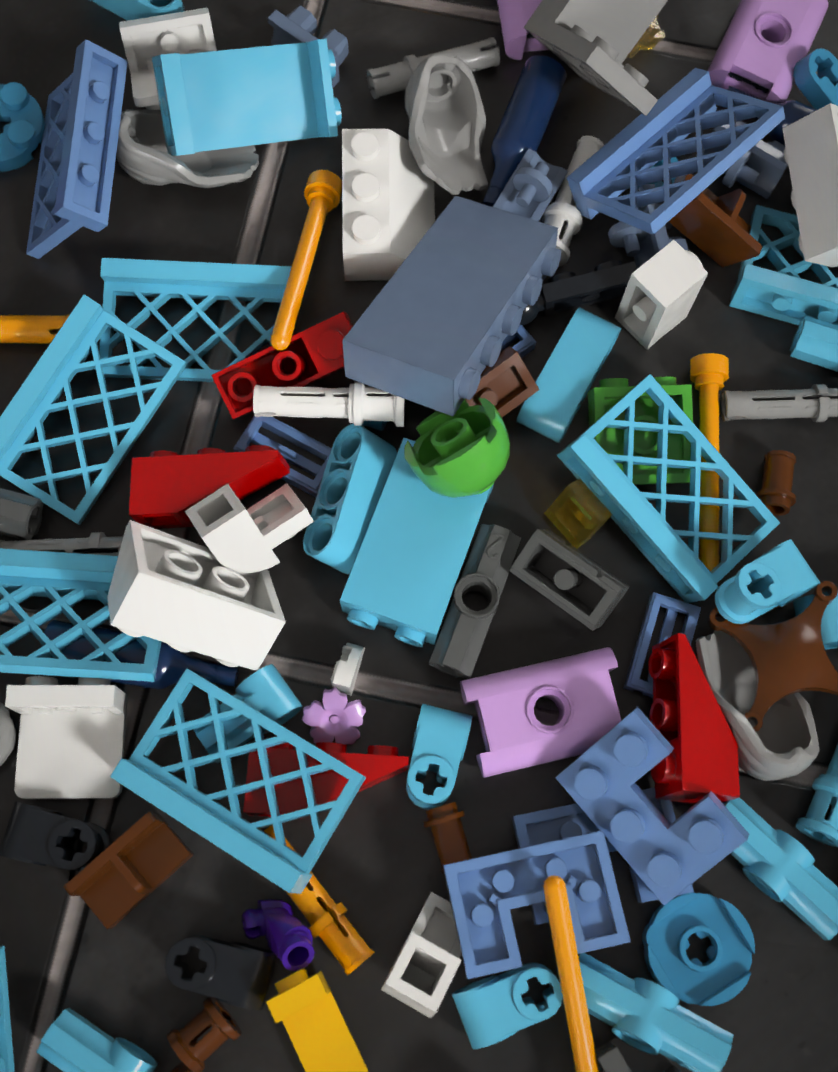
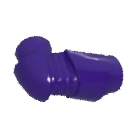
(285, 934)

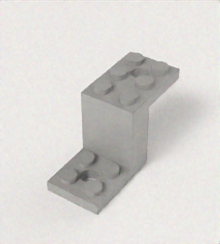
(595, 41)

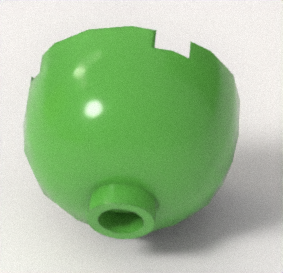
(461, 451)

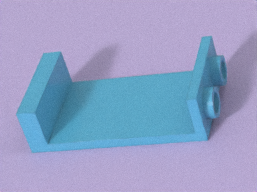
(246, 96)
(410, 557)

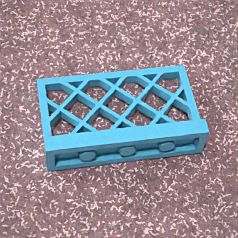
(188, 281)
(783, 292)
(52, 377)
(639, 518)
(66, 581)
(216, 822)

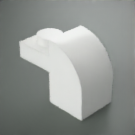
(244, 537)
(426, 959)

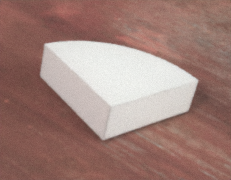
(347, 668)

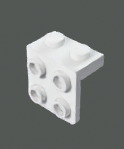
(158, 35)
(68, 738)

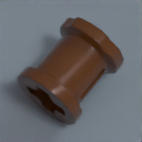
(185, 1041)

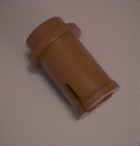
(778, 482)
(448, 834)

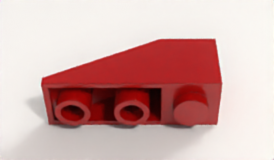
(307, 359)
(172, 483)
(694, 725)
(377, 766)

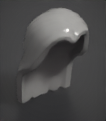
(446, 123)
(145, 156)
(788, 733)

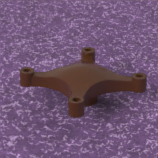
(785, 654)

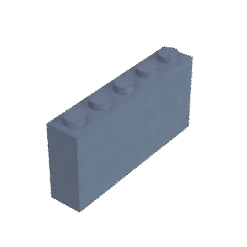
(451, 305)

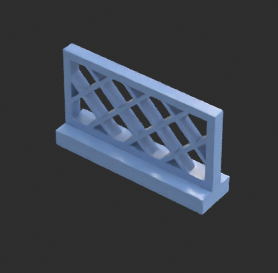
(659, 136)
(78, 150)

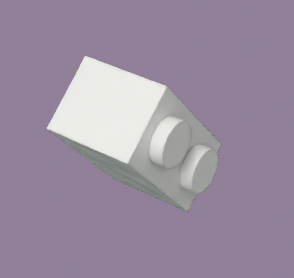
(661, 294)

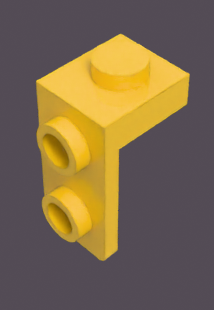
(315, 1024)

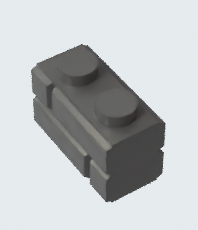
(569, 578)

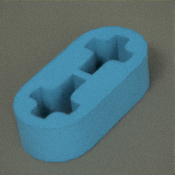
(822, 87)

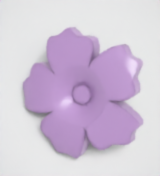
(334, 718)

